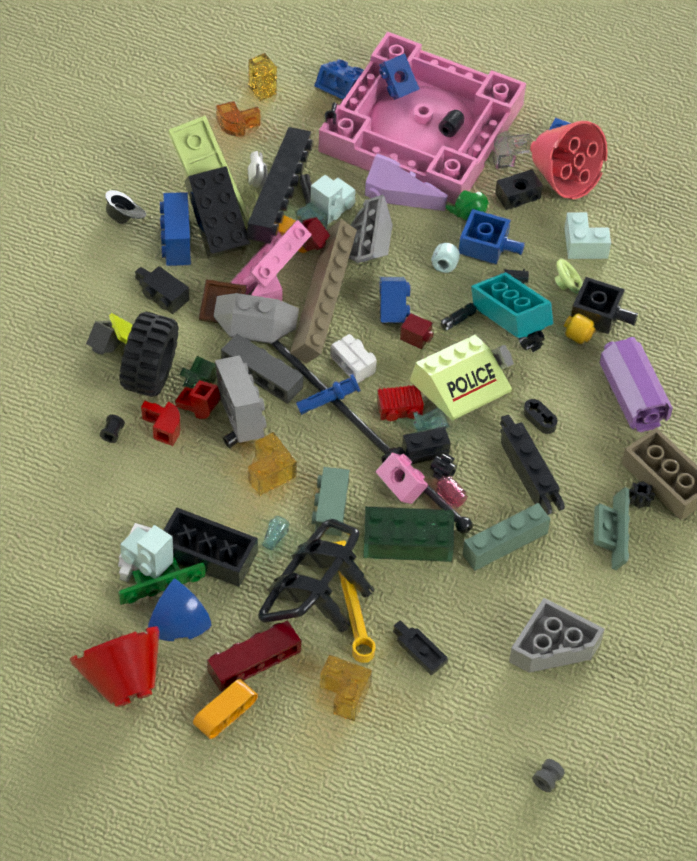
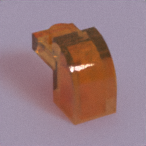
(235, 121)

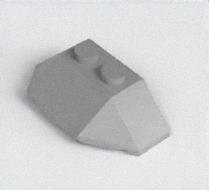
(373, 231)
(255, 317)

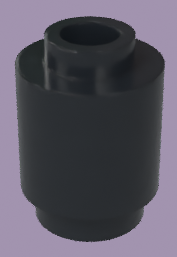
(451, 123)

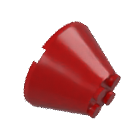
(122, 666)

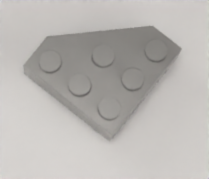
(555, 639)

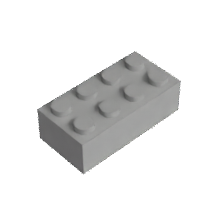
(240, 398)

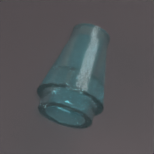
(275, 532)

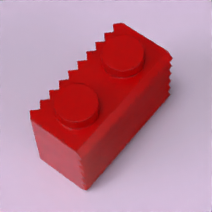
(399, 402)

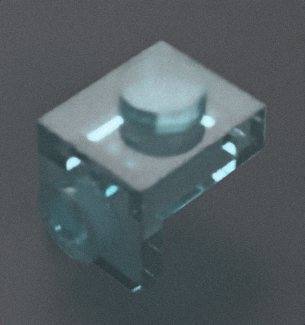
(431, 420)

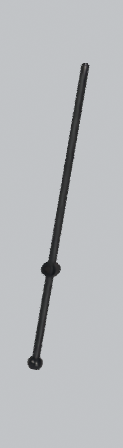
(463, 524)

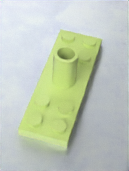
(201, 152)

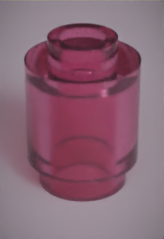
(451, 491)

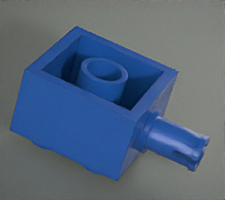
(487, 237)

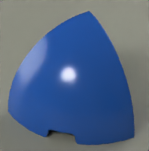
(179, 614)

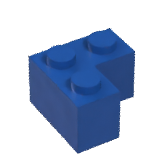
(393, 299)

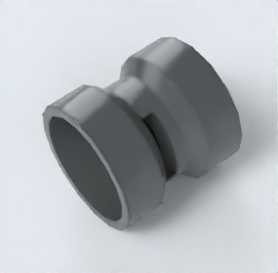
(548, 775)

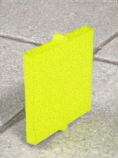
(121, 327)

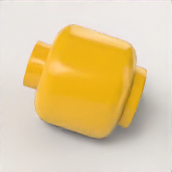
(579, 328)

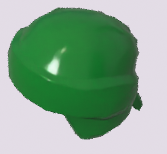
(466, 202)

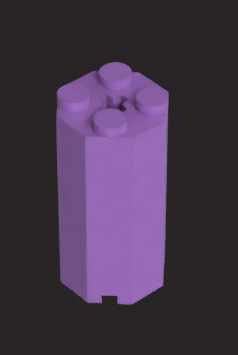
(635, 384)

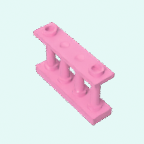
(272, 257)

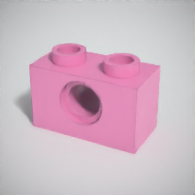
(392, 472)

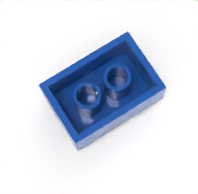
(176, 225)

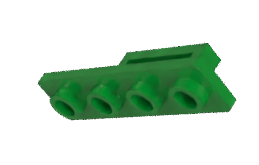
(150, 587)

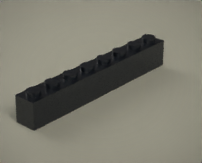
(279, 185)

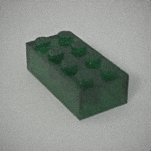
(408, 534)

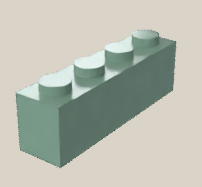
(506, 536)

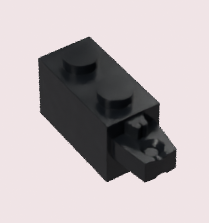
(163, 288)

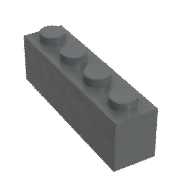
(266, 370)

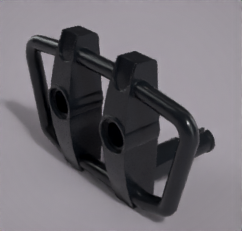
(311, 591)

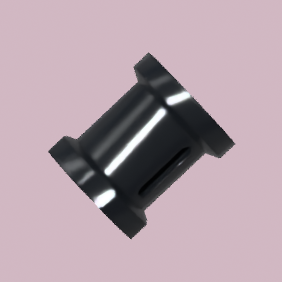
(112, 428)

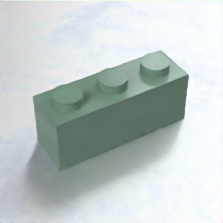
(332, 497)

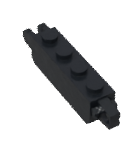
(530, 465)

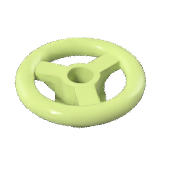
(567, 276)

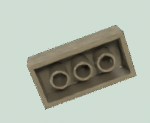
(667, 469)

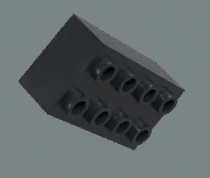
(217, 212)
(221, 548)

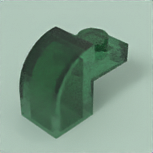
(200, 370)

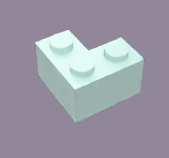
(332, 196)
(585, 241)
(148, 550)

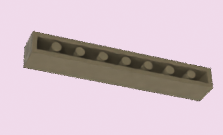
(323, 292)

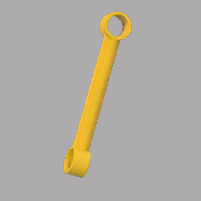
(356, 619)

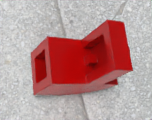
(200, 399)
(165, 421)

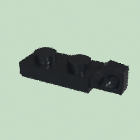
(420, 647)

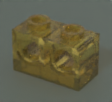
(262, 76)

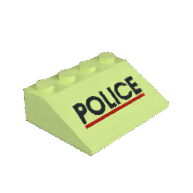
(461, 377)

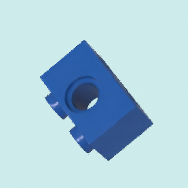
(401, 66)

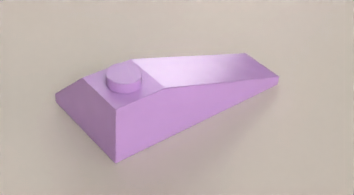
(402, 187)

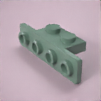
(612, 527)

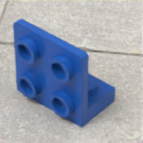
(337, 78)

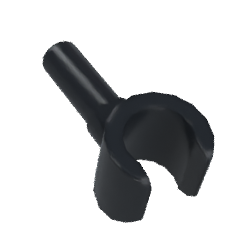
(331, 113)

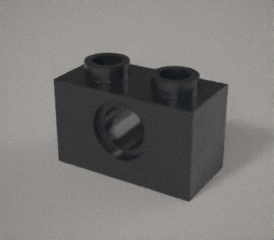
(519, 189)

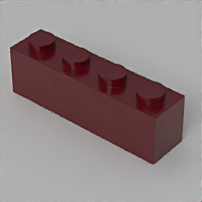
(254, 655)

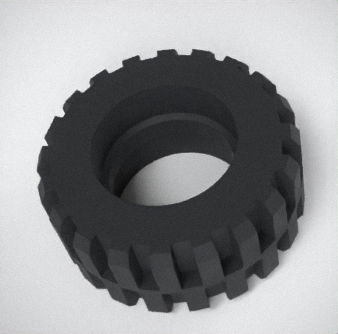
(149, 354)

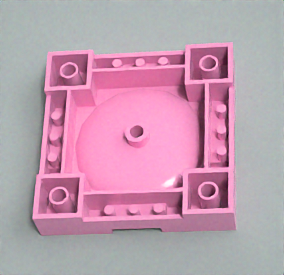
(408, 127)

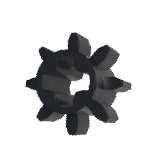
(532, 341)
(443, 466)
(641, 494)

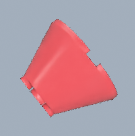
(571, 157)

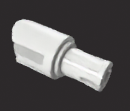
(257, 170)

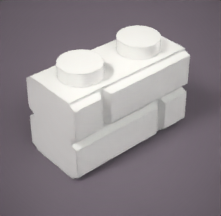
(353, 358)

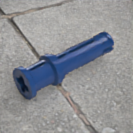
(335, 392)

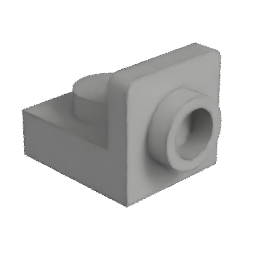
(503, 356)

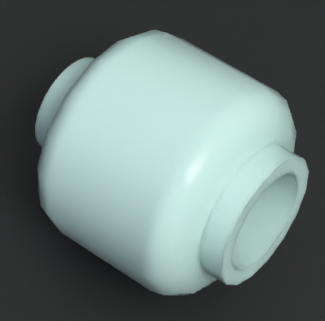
(445, 257)

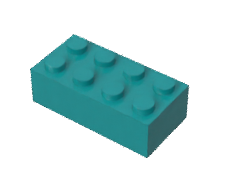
(512, 305)

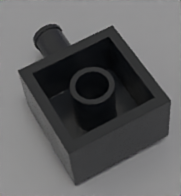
(602, 305)

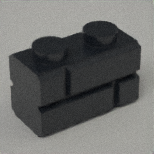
(426, 444)

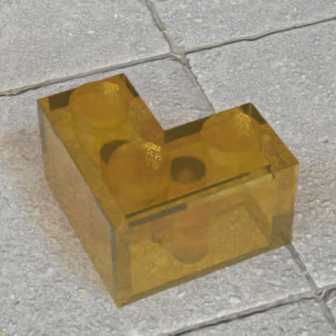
(273, 466)
(349, 682)

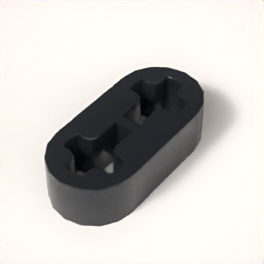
(542, 414)

